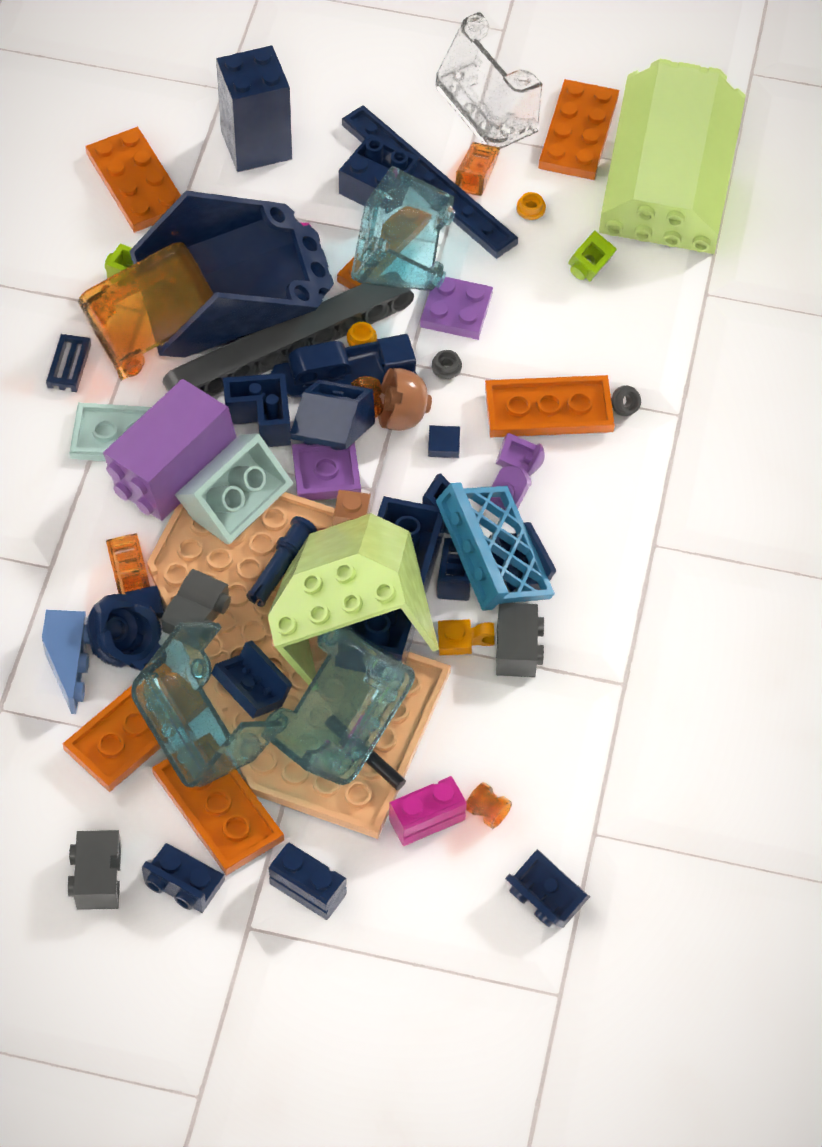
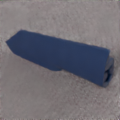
(343, 364)

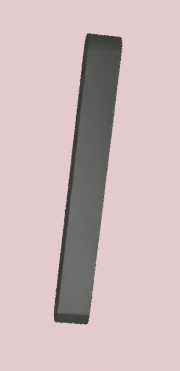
(272, 345)

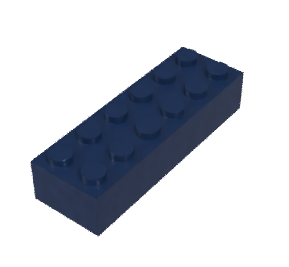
(426, 525)

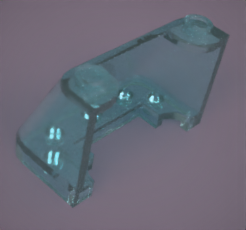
(402, 234)
(343, 707)

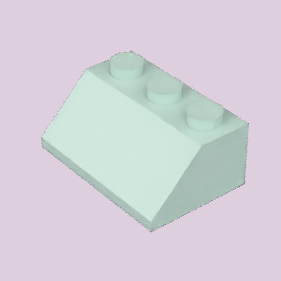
(235, 487)

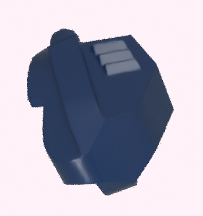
(123, 631)

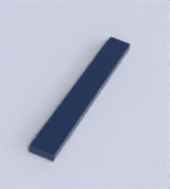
(468, 213)

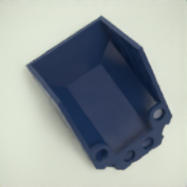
(254, 260)

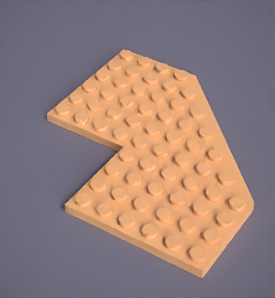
(273, 775)

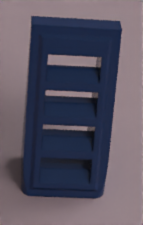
(456, 585)

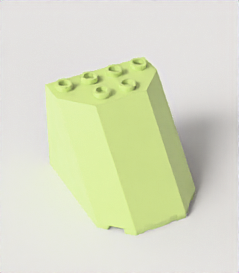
(673, 156)
(344, 579)

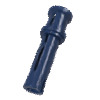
(287, 549)

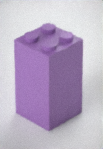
(168, 448)

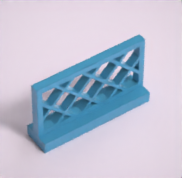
(476, 549)

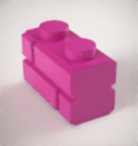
(427, 811)

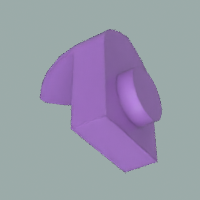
(520, 453)
(517, 481)

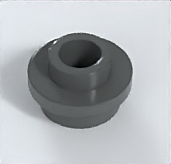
(446, 358)
(633, 400)

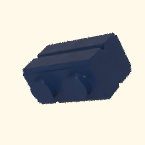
(307, 881)

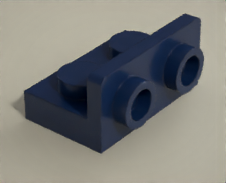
(183, 878)

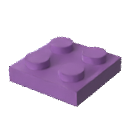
(457, 308)
(324, 471)

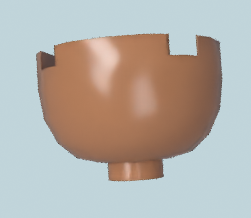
(404, 400)

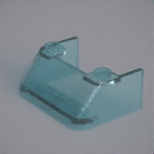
(183, 717)

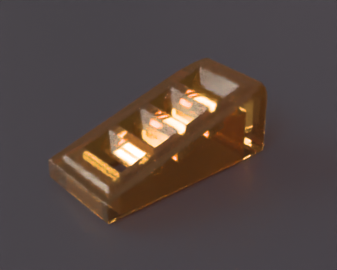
(476, 171)
(128, 562)

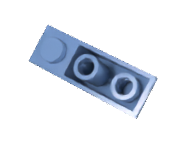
(65, 647)

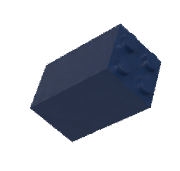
(254, 108)

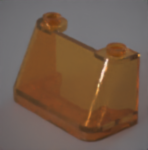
(144, 306)

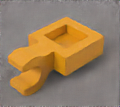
(458, 637)

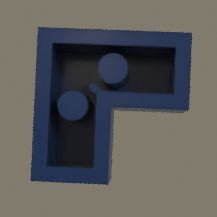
(260, 401)

